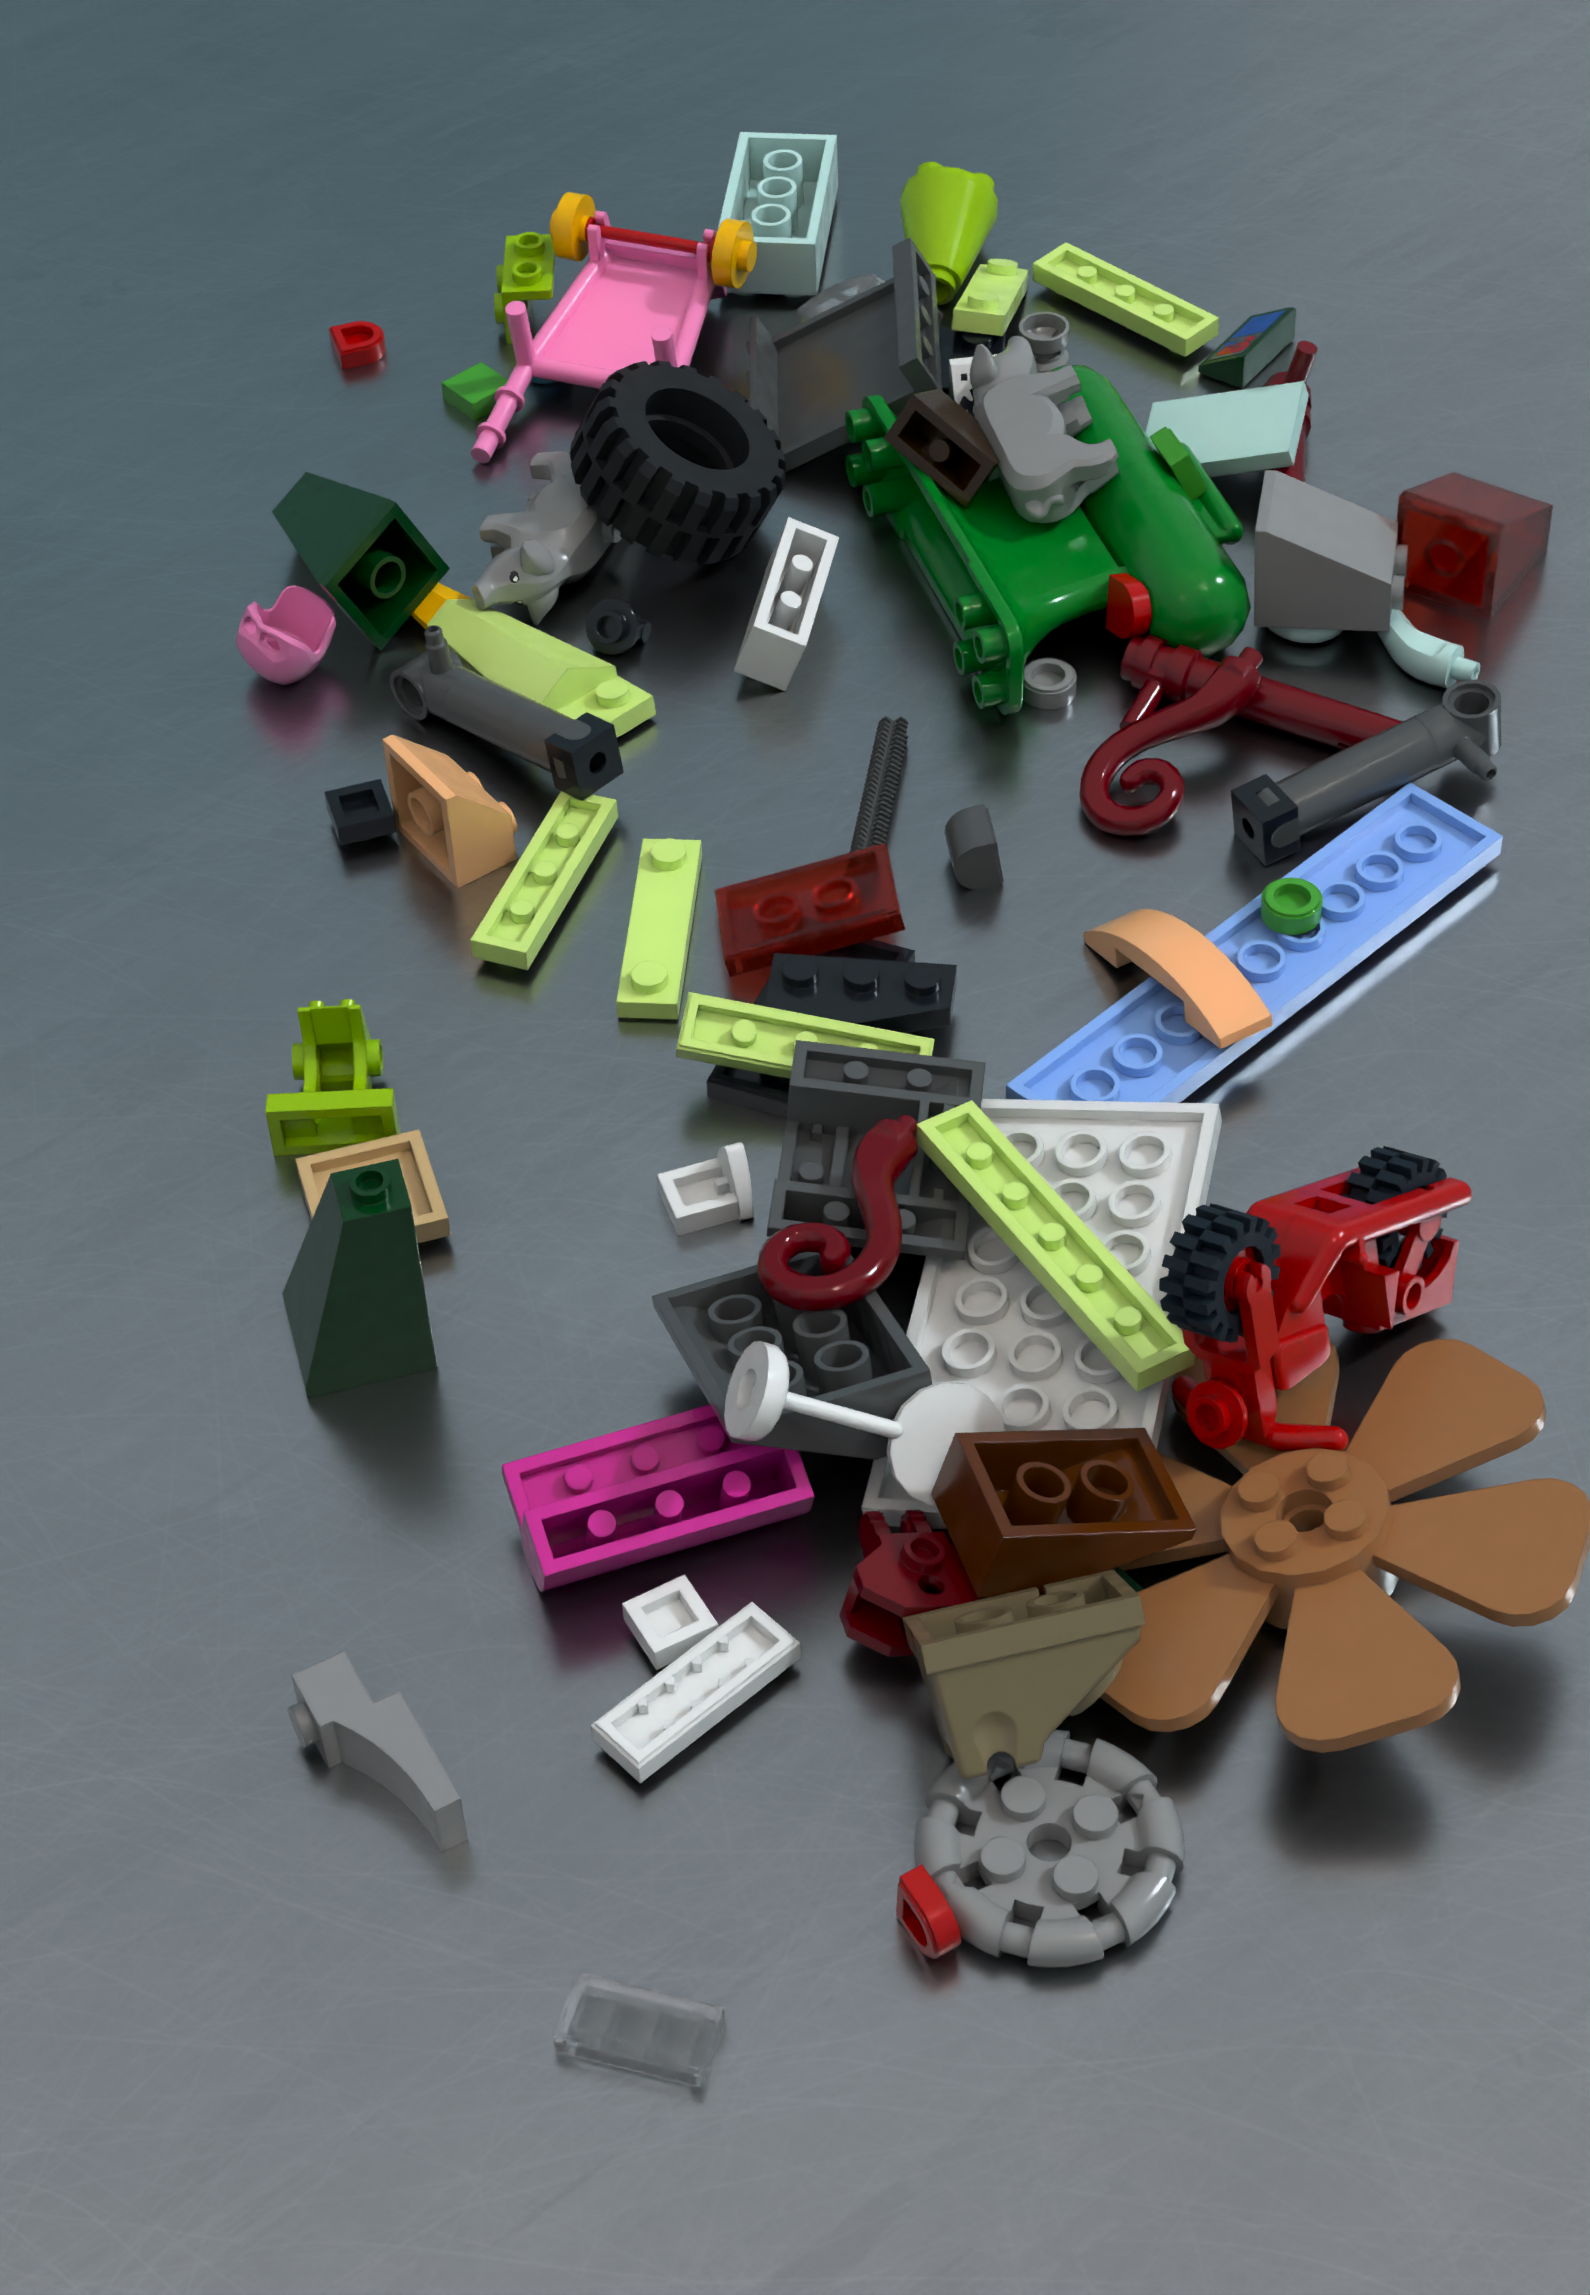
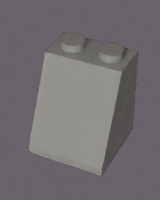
(1324, 560)

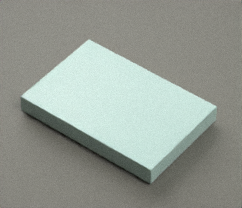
(1237, 428)

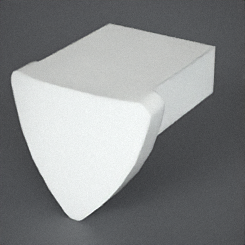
(708, 1191)

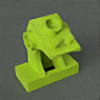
(333, 1056)

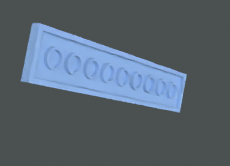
(1372, 888)

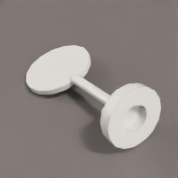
(916, 1436)

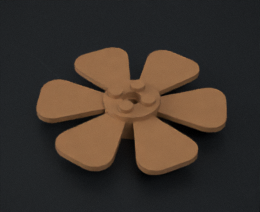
(1324, 1549)

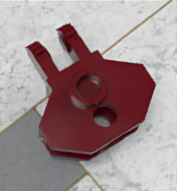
(899, 1579)

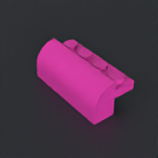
(647, 1495)

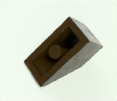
(944, 444)

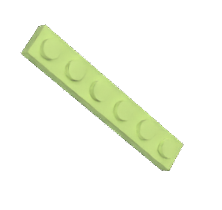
(1055, 1246)

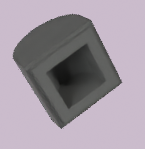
(974, 848)

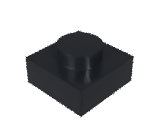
(360, 812)

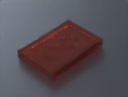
(809, 909)

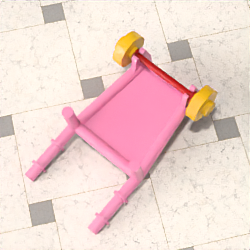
(628, 305)

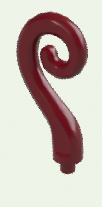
(1213, 704)
(874, 1170)

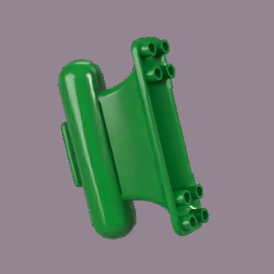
(1021, 579)

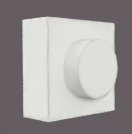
(668, 1620)

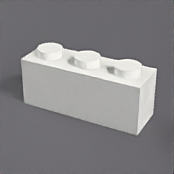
(786, 604)

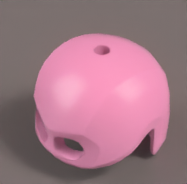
(289, 637)

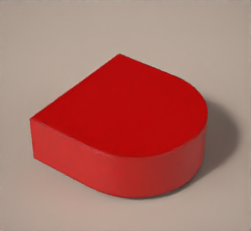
(357, 343)
(1127, 607)
(926, 1914)

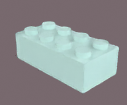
(788, 196)

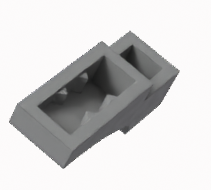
(378, 1741)

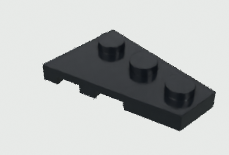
(864, 991)

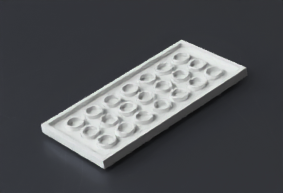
(994, 1326)

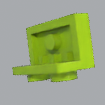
(525, 273)

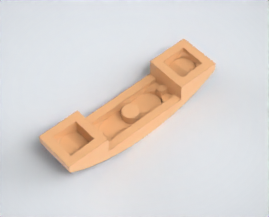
(1184, 961)

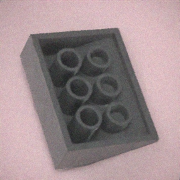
(835, 1355)

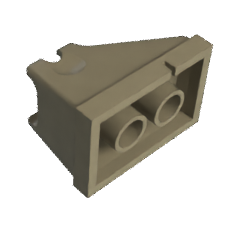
(1022, 1663)

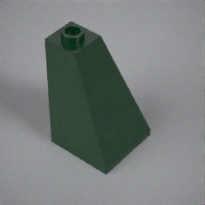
(361, 553)
(360, 1285)

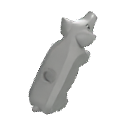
(1033, 433)
(545, 545)

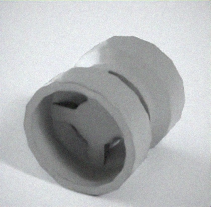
(1048, 336)

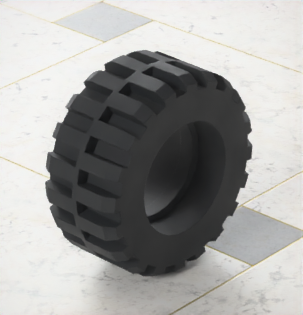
(677, 462)

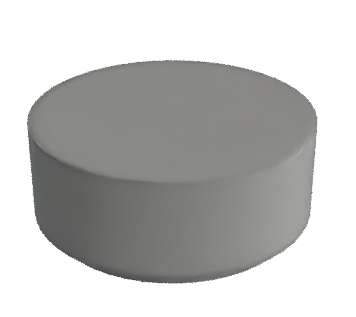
(1049, 684)

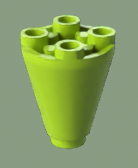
(949, 220)

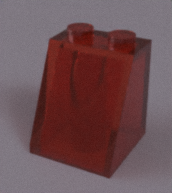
(1470, 541)

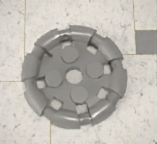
(1084, 1820)

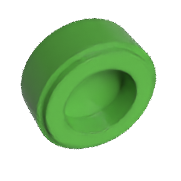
(1291, 906)

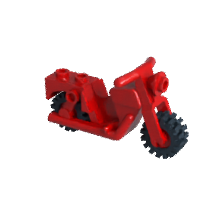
(1260, 1281)

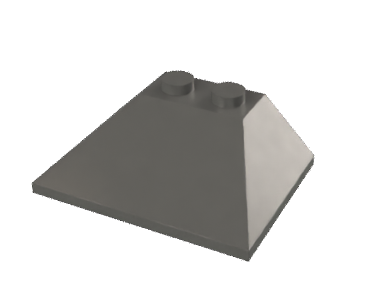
(831, 1107)

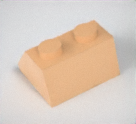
(447, 812)

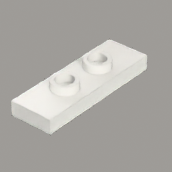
(695, 1692)

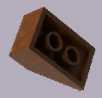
(1055, 1505)

